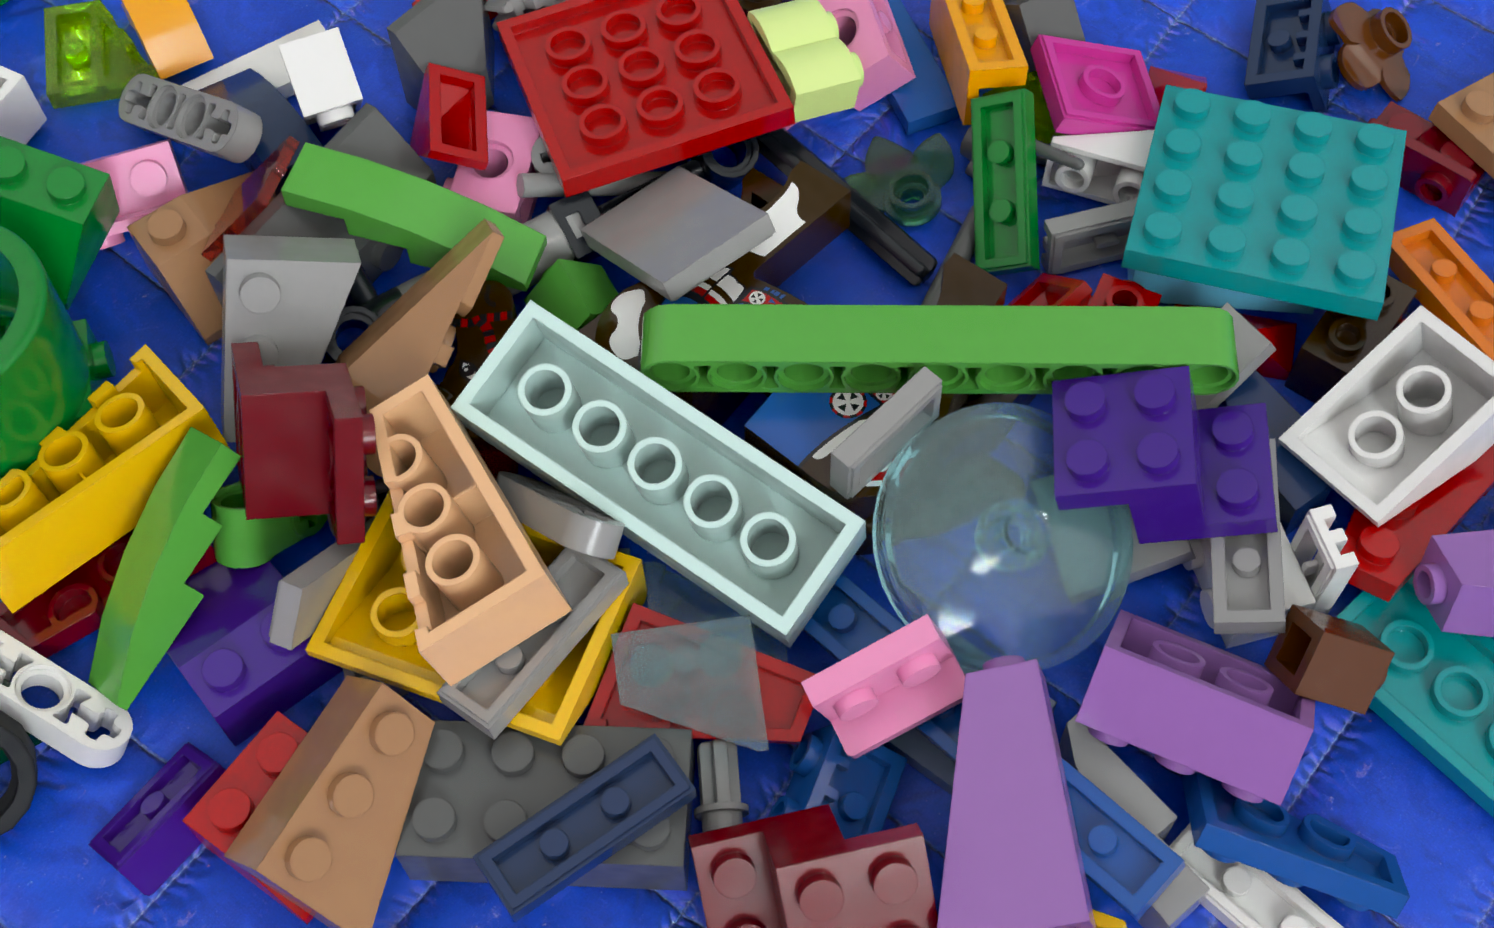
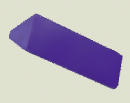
(148, 834)

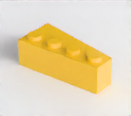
(93, 477)

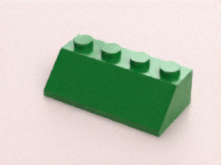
(57, 210)

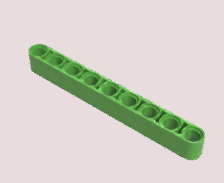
(964, 345)

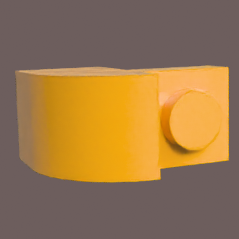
(168, 34)

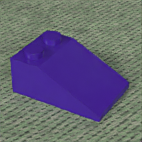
(229, 653)

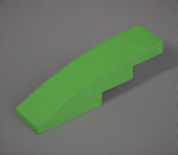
(406, 212)
(150, 590)

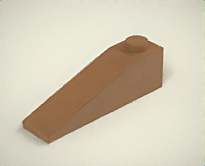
(172, 249)
(417, 328)

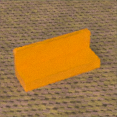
(976, 48)

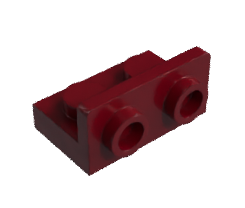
(1431, 161)

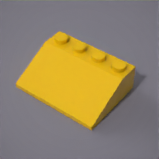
(374, 623)

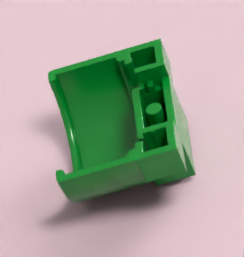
(44, 357)

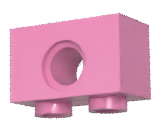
(873, 35)
(508, 155)

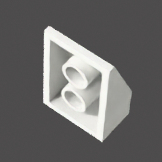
(1400, 419)

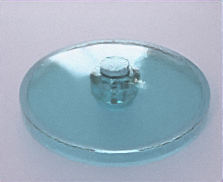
(981, 547)

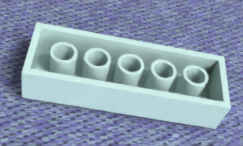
(662, 470)

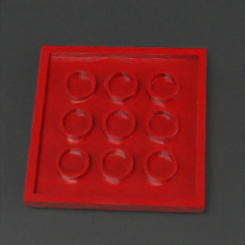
(641, 83)

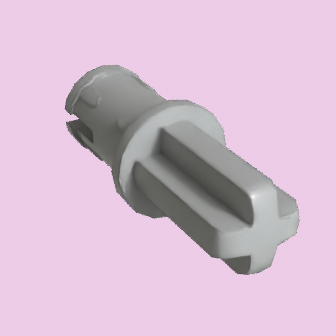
(719, 786)

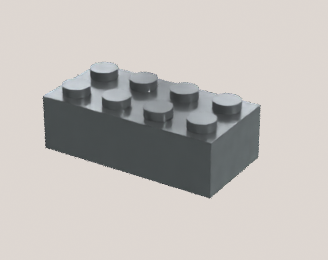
(485, 787)

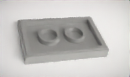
(678, 232)

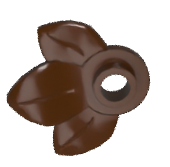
(1372, 48)

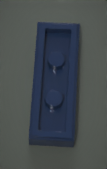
(584, 827)

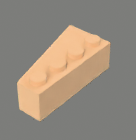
(464, 550)

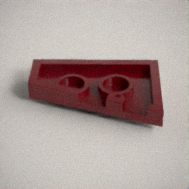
(73, 604)

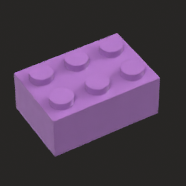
(1197, 709)

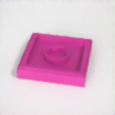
(1094, 86)

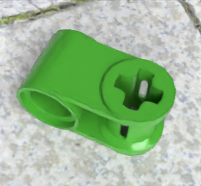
(255, 541)

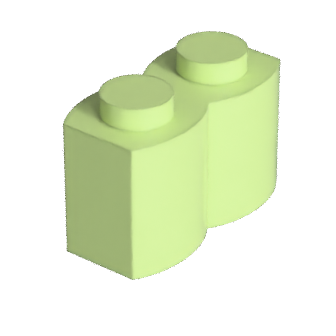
(809, 57)

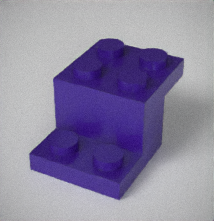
(1151, 448)

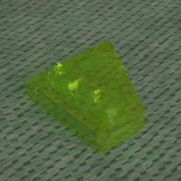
(88, 55)

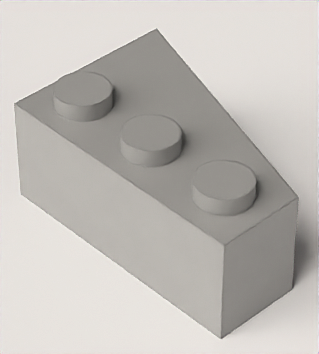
(284, 298)

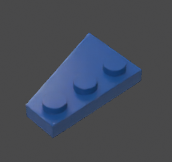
(1293, 850)

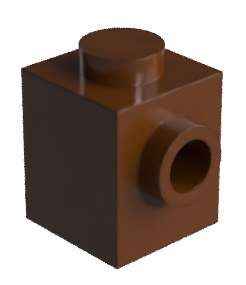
(1329, 659)

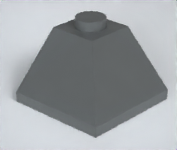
(444, 34)

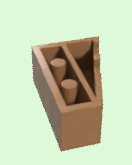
(339, 806)

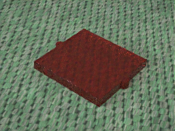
(251, 197)

